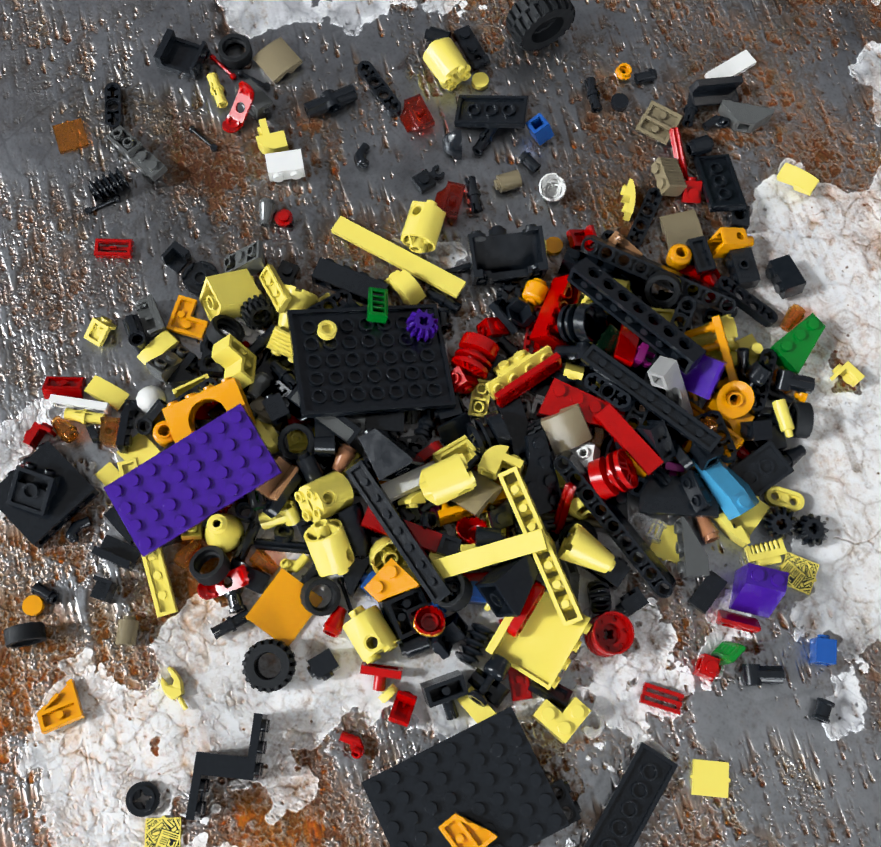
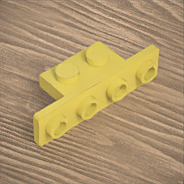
(514, 367)

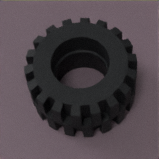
(252, 671)

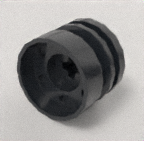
(581, 322)
(490, 434)

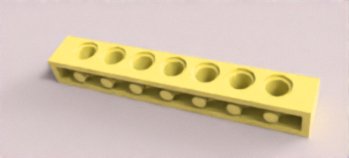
(546, 560)

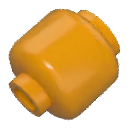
(678, 257)
(535, 291)
(162, 434)

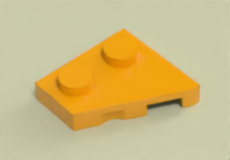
(390, 582)
(61, 709)
(465, 833)

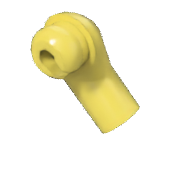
(294, 565)

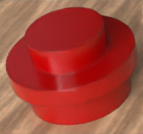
(283, 218)

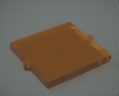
(70, 135)

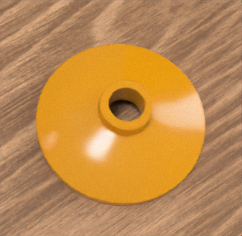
(740, 405)

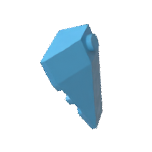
(728, 489)

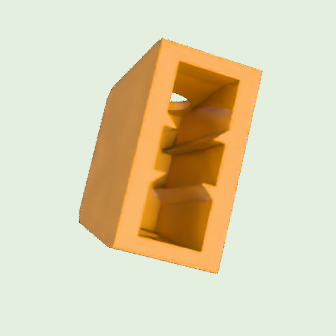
(729, 239)

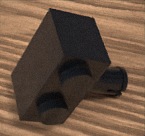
(444, 691)

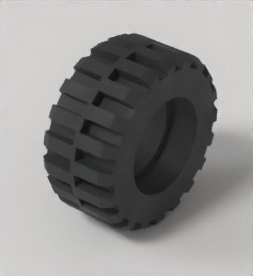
(539, 22)

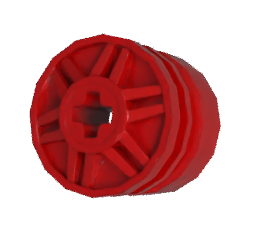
(475, 355)
(612, 474)
(619, 636)

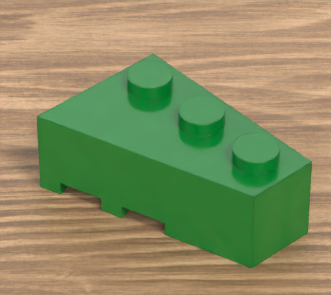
(797, 344)

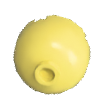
(382, 551)

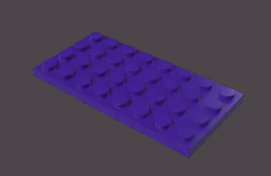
(192, 480)

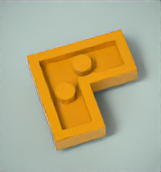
(182, 319)

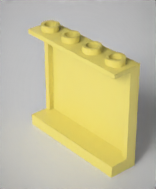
(542, 645)

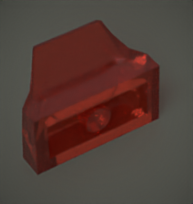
(416, 114)
(451, 199)

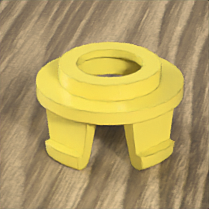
(577, 508)

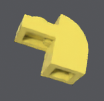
(270, 142)
(406, 287)
(497, 458)

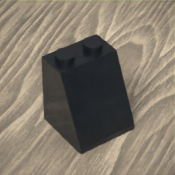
(388, 454)
(509, 585)

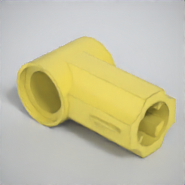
(288, 515)

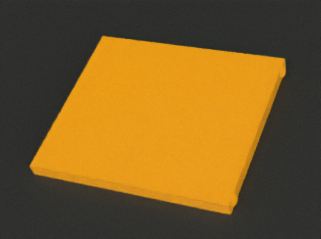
(280, 608)

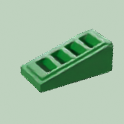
(374, 316)
(728, 652)

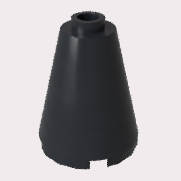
(357, 535)

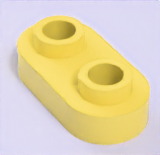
(783, 498)

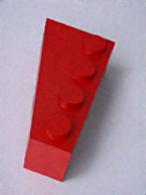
(545, 328)
(564, 395)

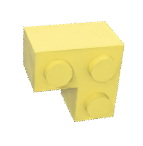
(236, 359)
(561, 723)

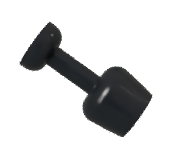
(756, 374)
(495, 669)

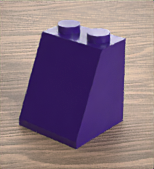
(704, 377)
(758, 590)

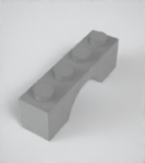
(667, 375)

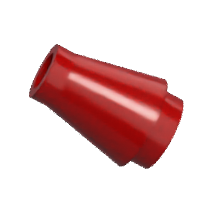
(334, 623)

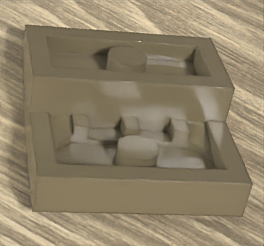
(277, 60)
(658, 121)
(680, 227)
(566, 429)
(480, 496)

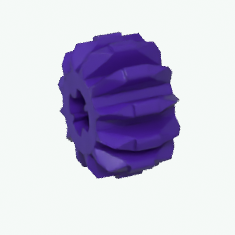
(422, 325)

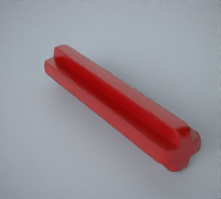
(678, 151)
(564, 506)

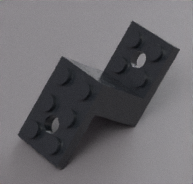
(227, 766)

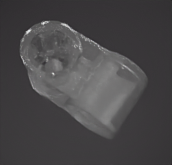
(648, 527)

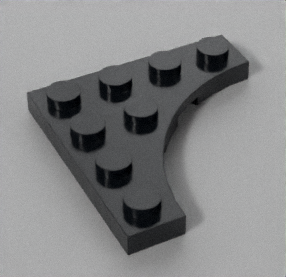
(539, 479)

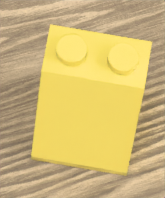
(227, 292)

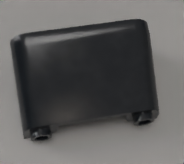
(507, 256)

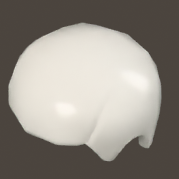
(552, 187)
(148, 396)

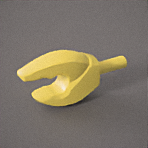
(175, 690)

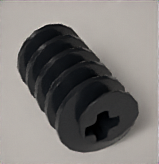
(107, 184)
(474, 644)

